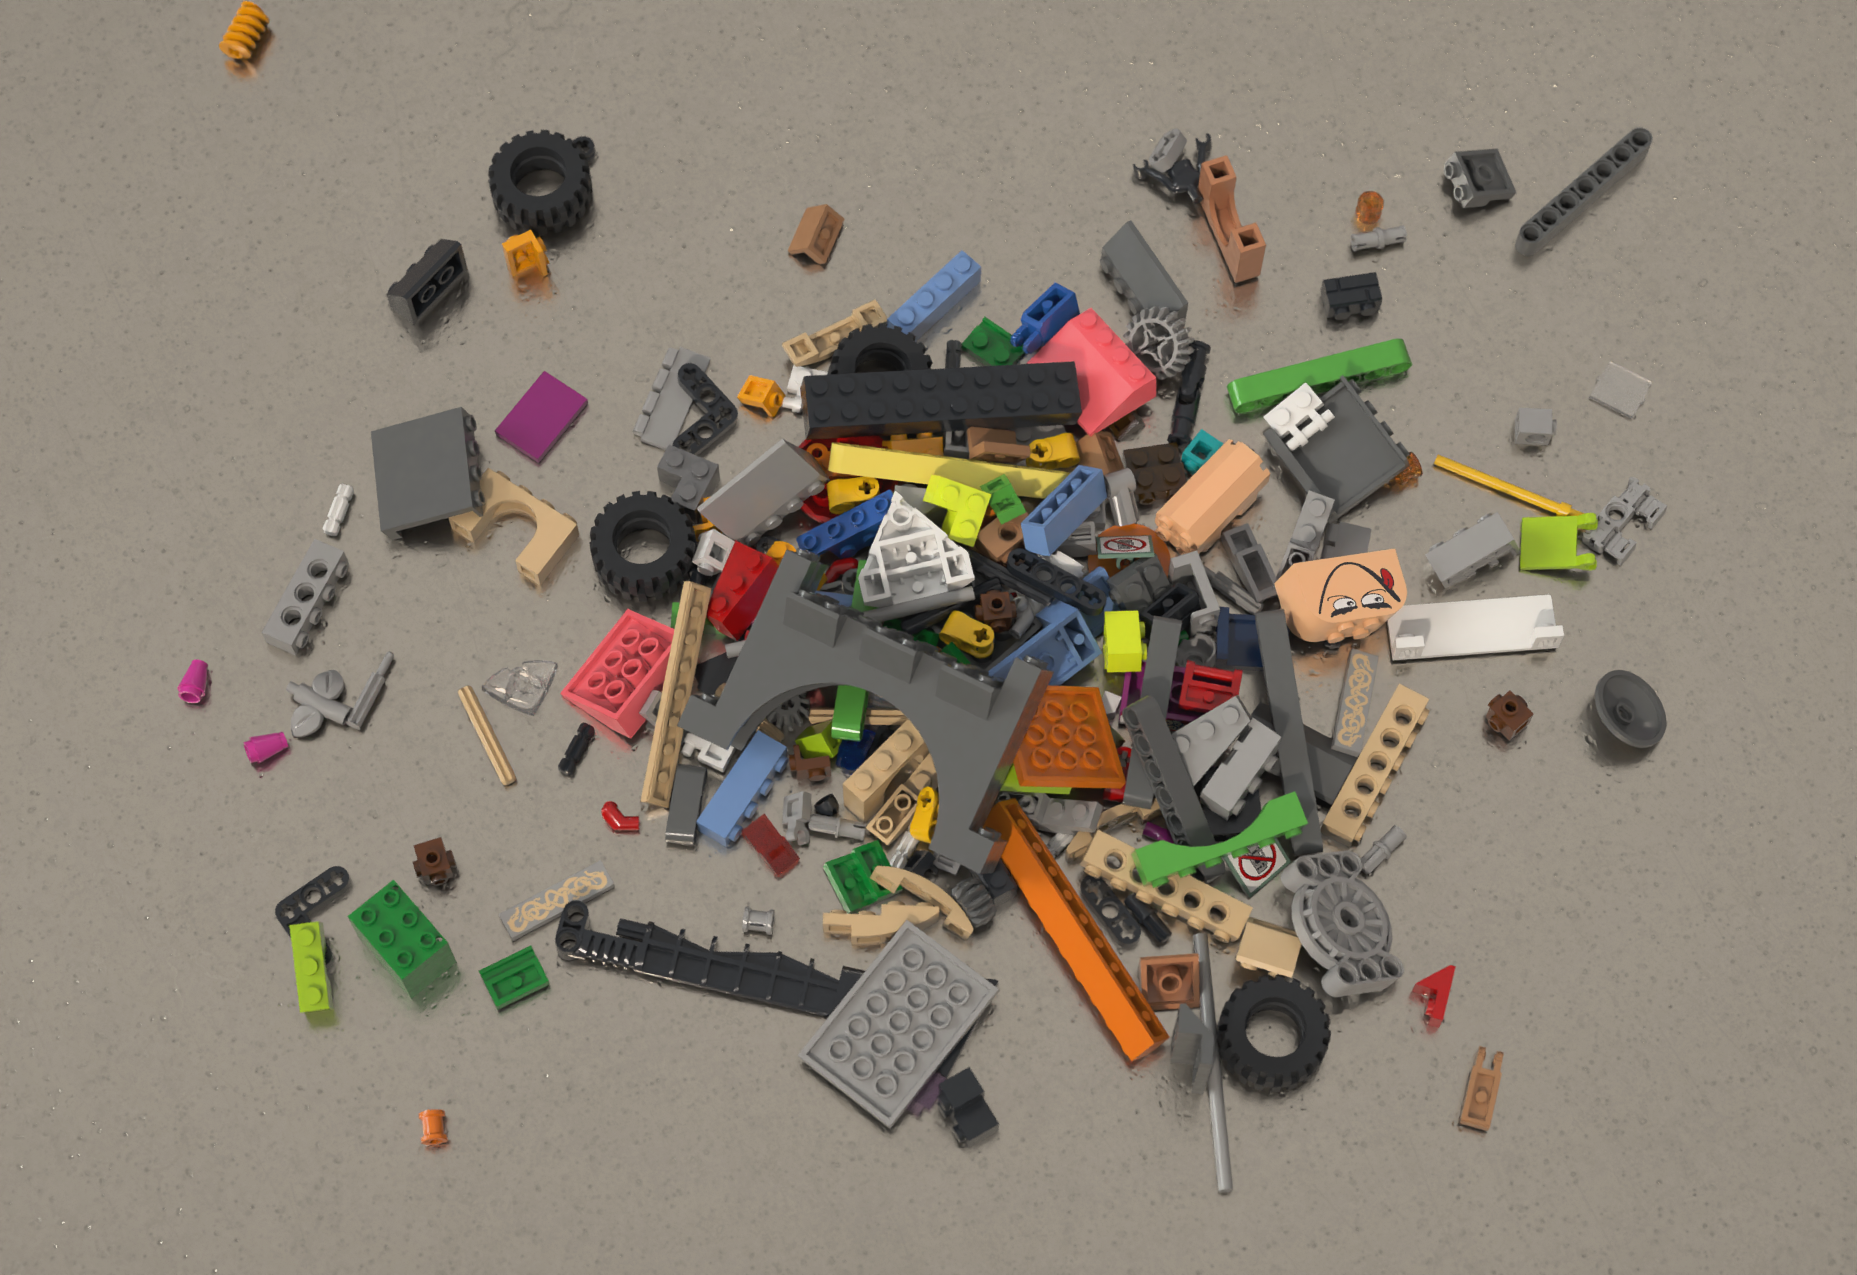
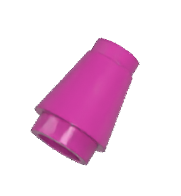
(193, 683)
(264, 746)

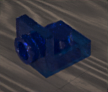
(854, 753)

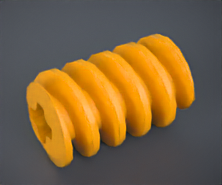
(244, 31)

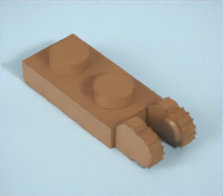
(1481, 1091)

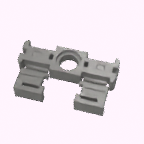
(1608, 529)

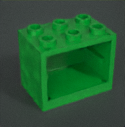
(402, 939)

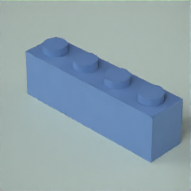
(937, 296)
(1063, 510)
(742, 788)

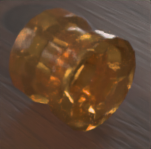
(1369, 214)
(1413, 470)

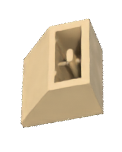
(1269, 948)

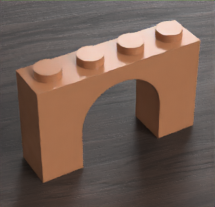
(1240, 245)

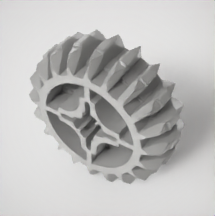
(1148, 324)

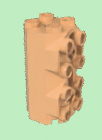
(1212, 498)

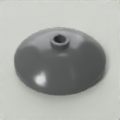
(1630, 708)

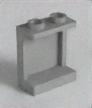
(1190, 572)

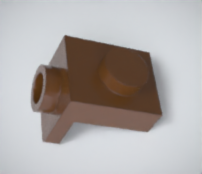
(811, 768)

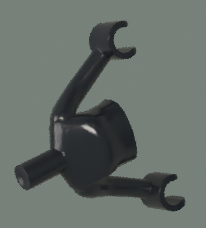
(1182, 174)

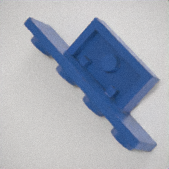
(848, 531)

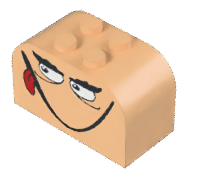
(1341, 595)

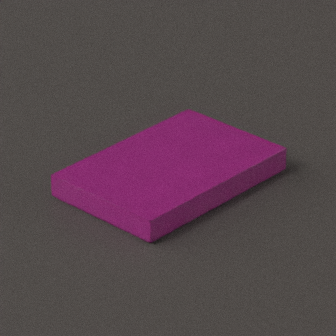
(541, 416)

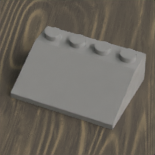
(765, 493)

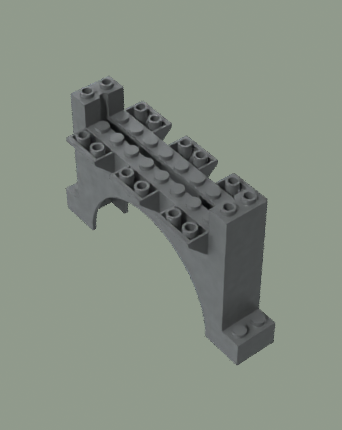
(959, 710)

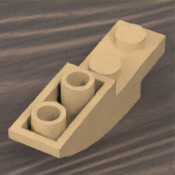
(901, 806)
(872, 928)

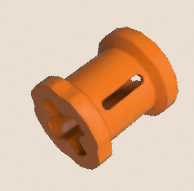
(433, 1127)

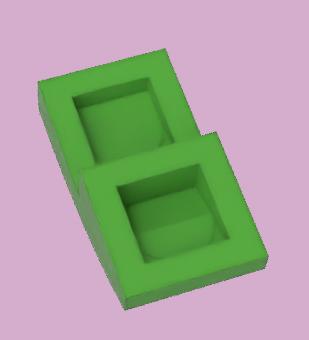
(1003, 499)

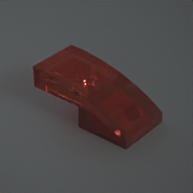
(770, 844)

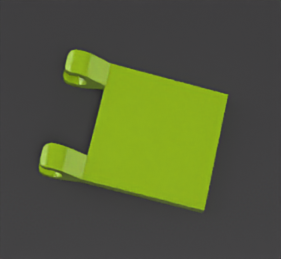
(1553, 542)

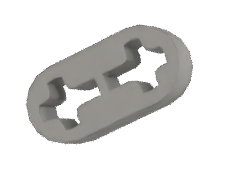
(1167, 150)

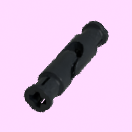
(1193, 377)

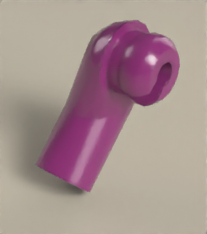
(1157, 832)

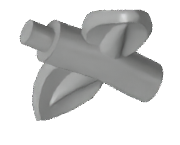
(318, 703)

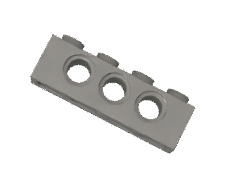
(317, 559)

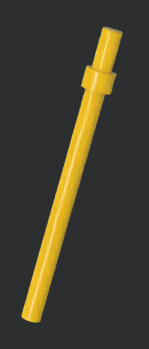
(1559, 509)

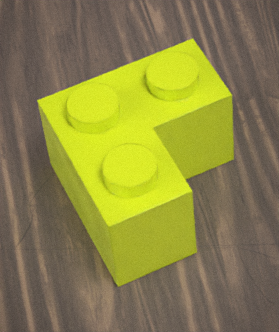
(964, 508)
(1122, 641)

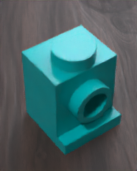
(1203, 446)

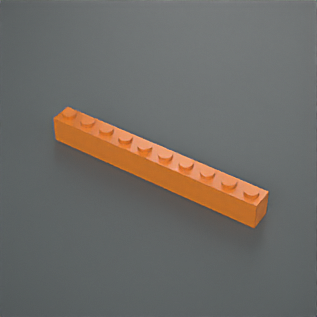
(1076, 932)

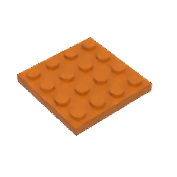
(1069, 743)

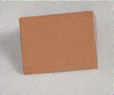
(1170, 980)

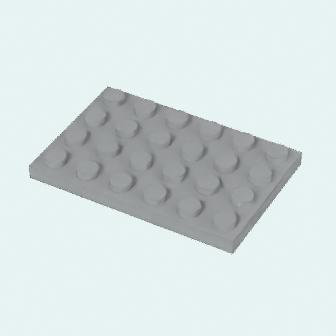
(898, 1023)

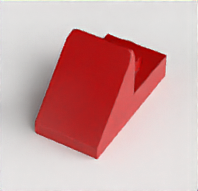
(1437, 987)

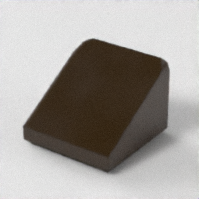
(1127, 425)

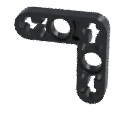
(711, 410)
(303, 916)

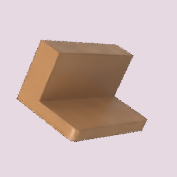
(817, 233)
(995, 446)
(1099, 452)

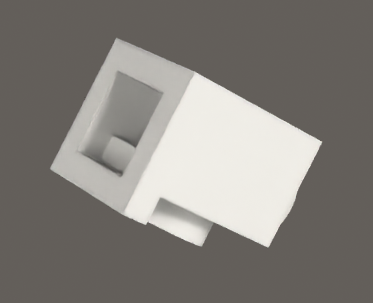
(712, 552)

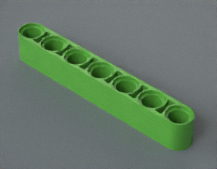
(1320, 374)
(850, 700)

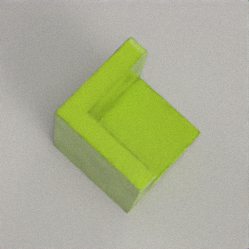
(818, 741)

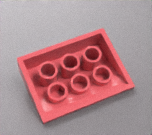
(1107, 371)
(623, 673)

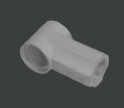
(1120, 492)

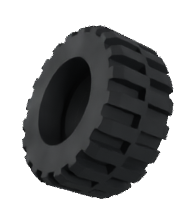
(533, 153)
(882, 345)
(635, 514)
(1281, 997)

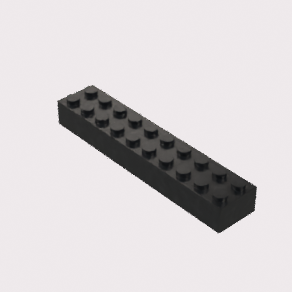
(940, 400)

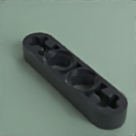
(1053, 586)

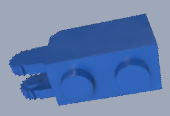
(1045, 318)

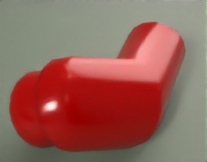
(839, 567)
(617, 820)

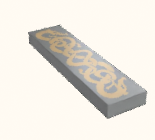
(1354, 702)
(551, 901)

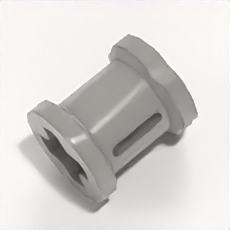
(758, 920)

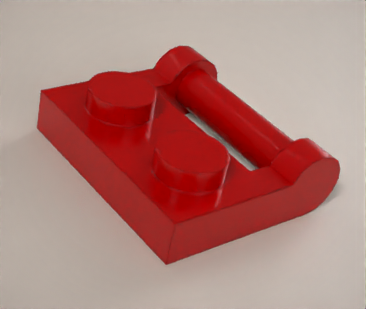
(1206, 696)

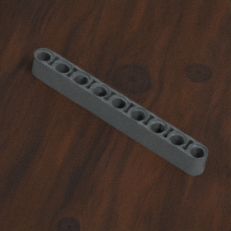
(1288, 723)

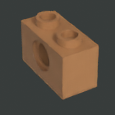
(993, 546)

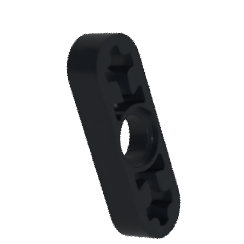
(1128, 923)

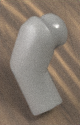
(1024, 617)

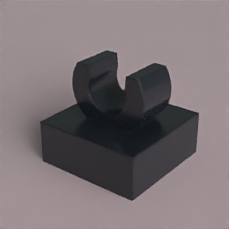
(920, 862)

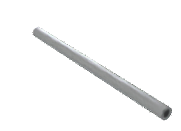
(897, 610)
(1215, 1084)

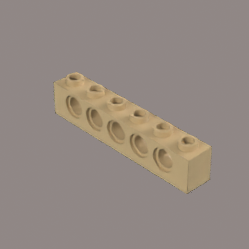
(1402, 703)
(1233, 911)

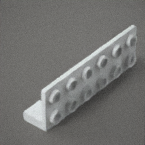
(1474, 627)

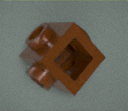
(996, 610)
(1508, 714)
(433, 862)

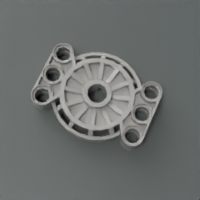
(1342, 923)

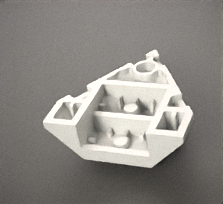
(911, 559)

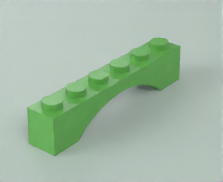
(1164, 859)

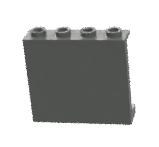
(1348, 456)
(426, 470)

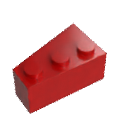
(740, 590)

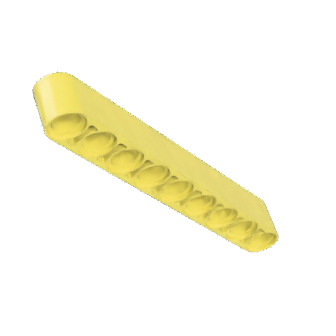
(919, 467)

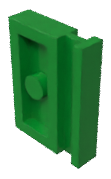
(991, 345)
(514, 977)

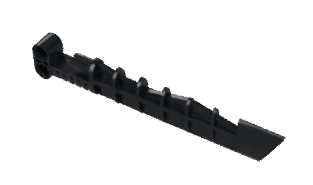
(747, 974)

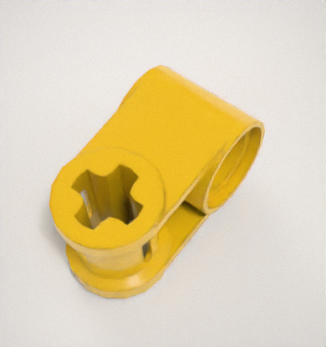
(1053, 452)
(849, 493)
(968, 634)
(925, 815)

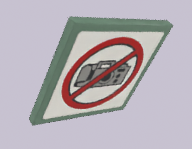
(1124, 547)
(1257, 866)

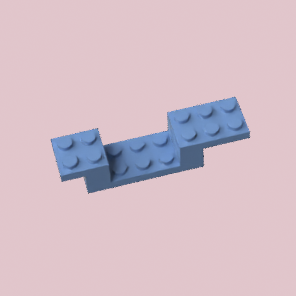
(1066, 636)

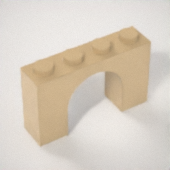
(553, 534)
(866, 786)

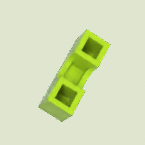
(310, 968)

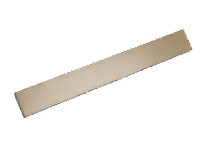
(675, 694)

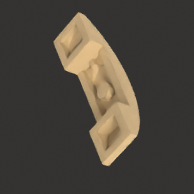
(822, 344)
(1108, 820)
(929, 892)

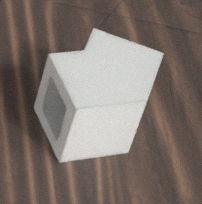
(1111, 704)

